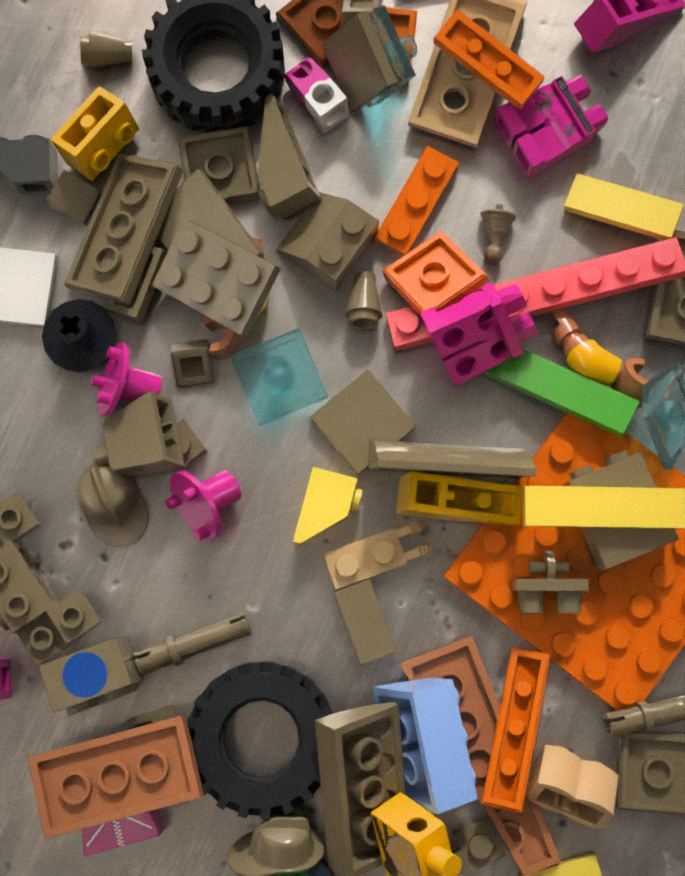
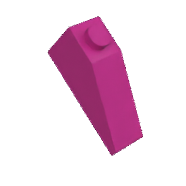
(615, 21)

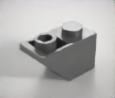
(29, 164)

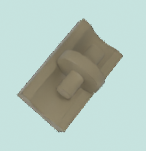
(531, 590)

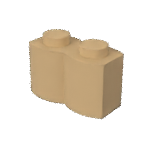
(573, 786)

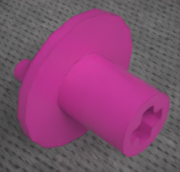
(122, 381)
(202, 501)

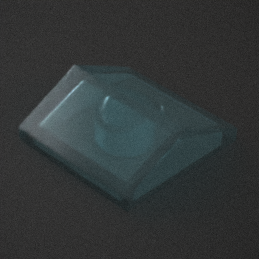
(665, 412)

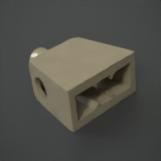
(141, 438)

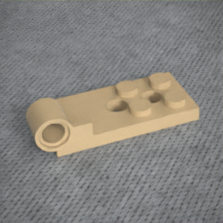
(441, 76)

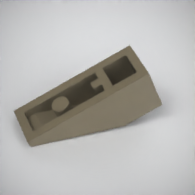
(282, 165)

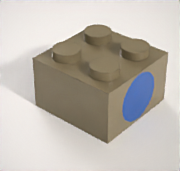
(95, 671)

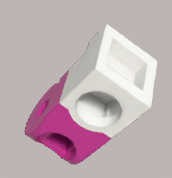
(318, 94)

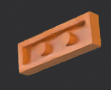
(488, 59)
(416, 202)

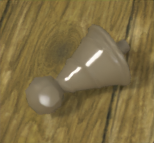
(497, 225)

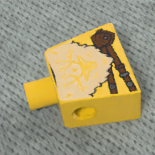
(413, 840)

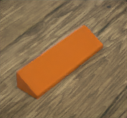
(517, 731)

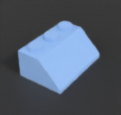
(432, 743)

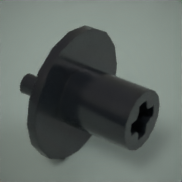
(79, 335)

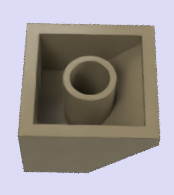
(329, 239)

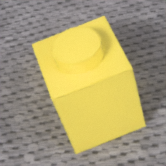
(326, 504)

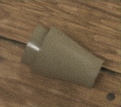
(104, 50)
(364, 302)

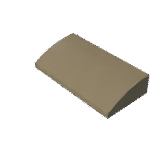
(450, 459)
(358, 773)

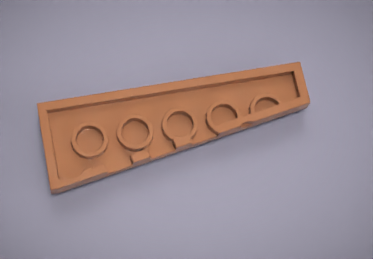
(524, 835)

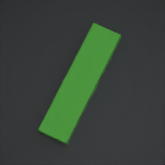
(567, 391)

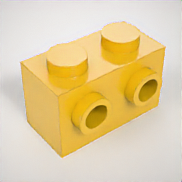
(95, 133)

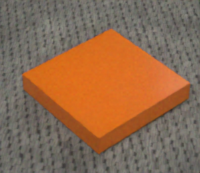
(435, 274)

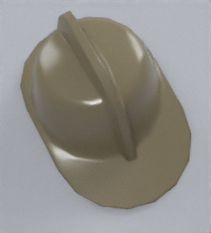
(112, 505)
(277, 847)

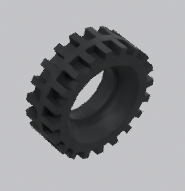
(198, 19)
(207, 729)

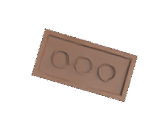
(115, 776)

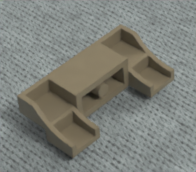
(25, 597)

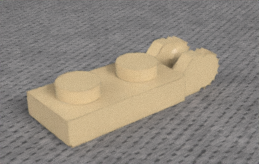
(373, 555)

